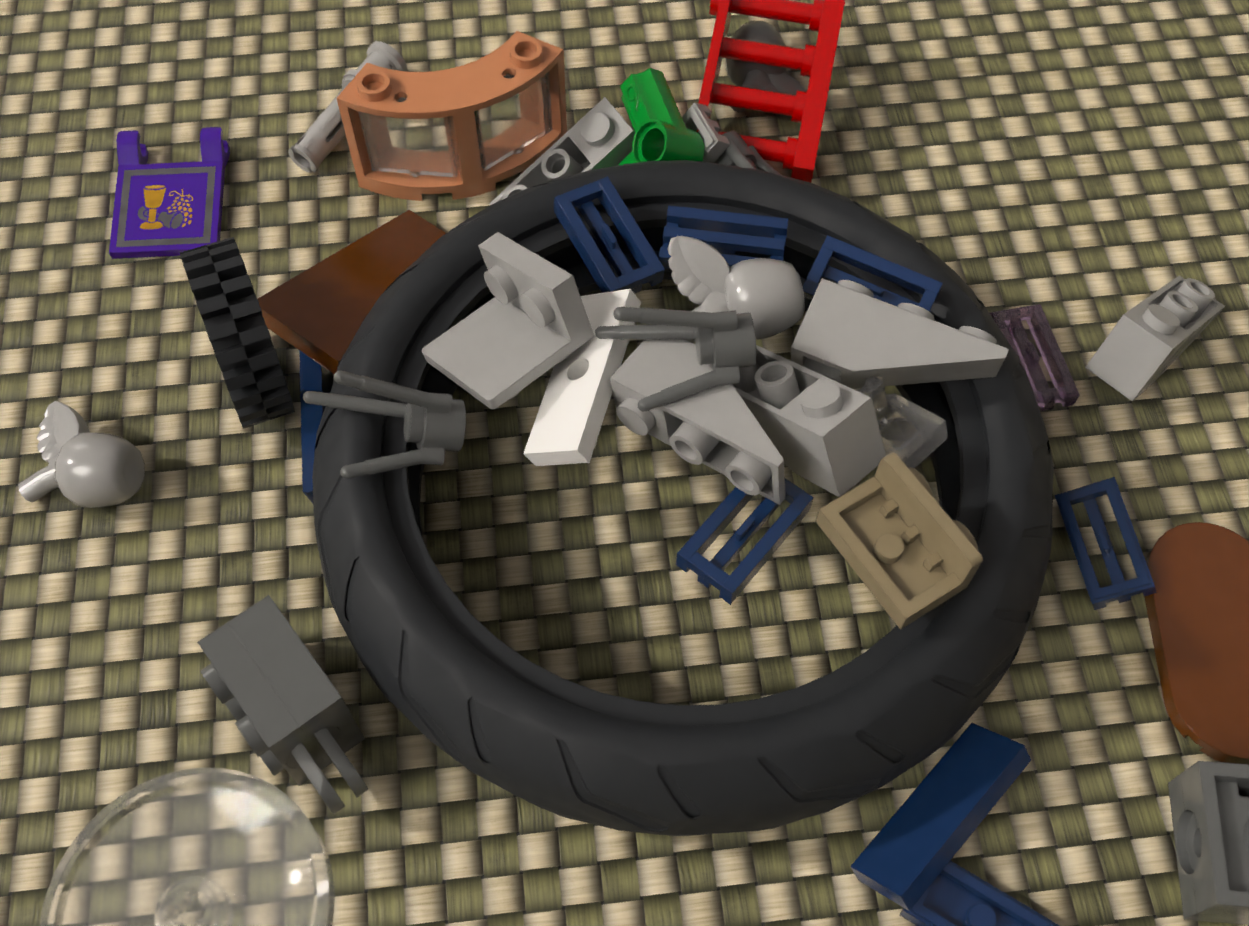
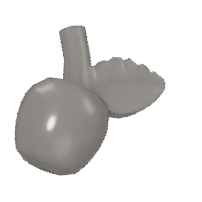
(759, 285)
(84, 465)

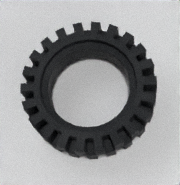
(237, 332)

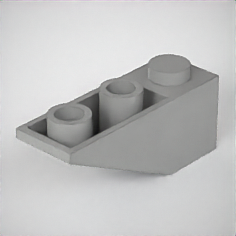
(594, 142)
(1154, 335)
(861, 337)
(813, 421)
(701, 428)

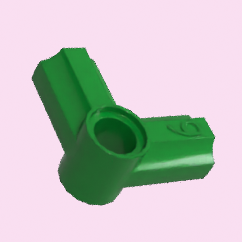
(657, 121)

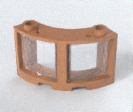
(455, 125)

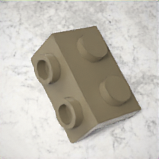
(901, 541)

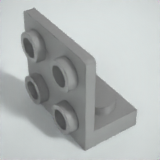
(517, 333)

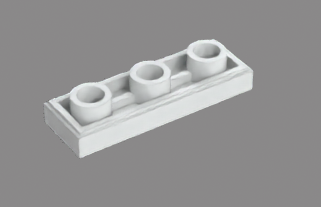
(580, 389)

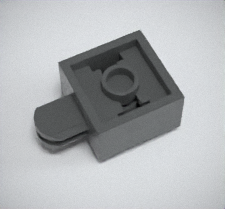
(282, 699)
(1212, 841)

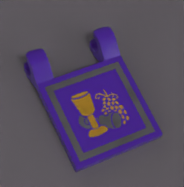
(167, 205)

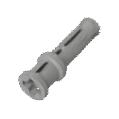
(328, 127)

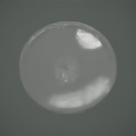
(195, 854)

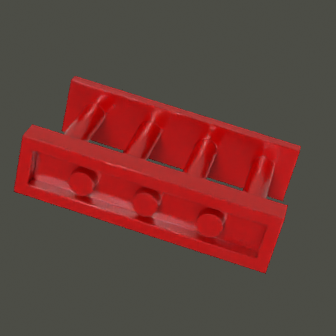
(813, 61)

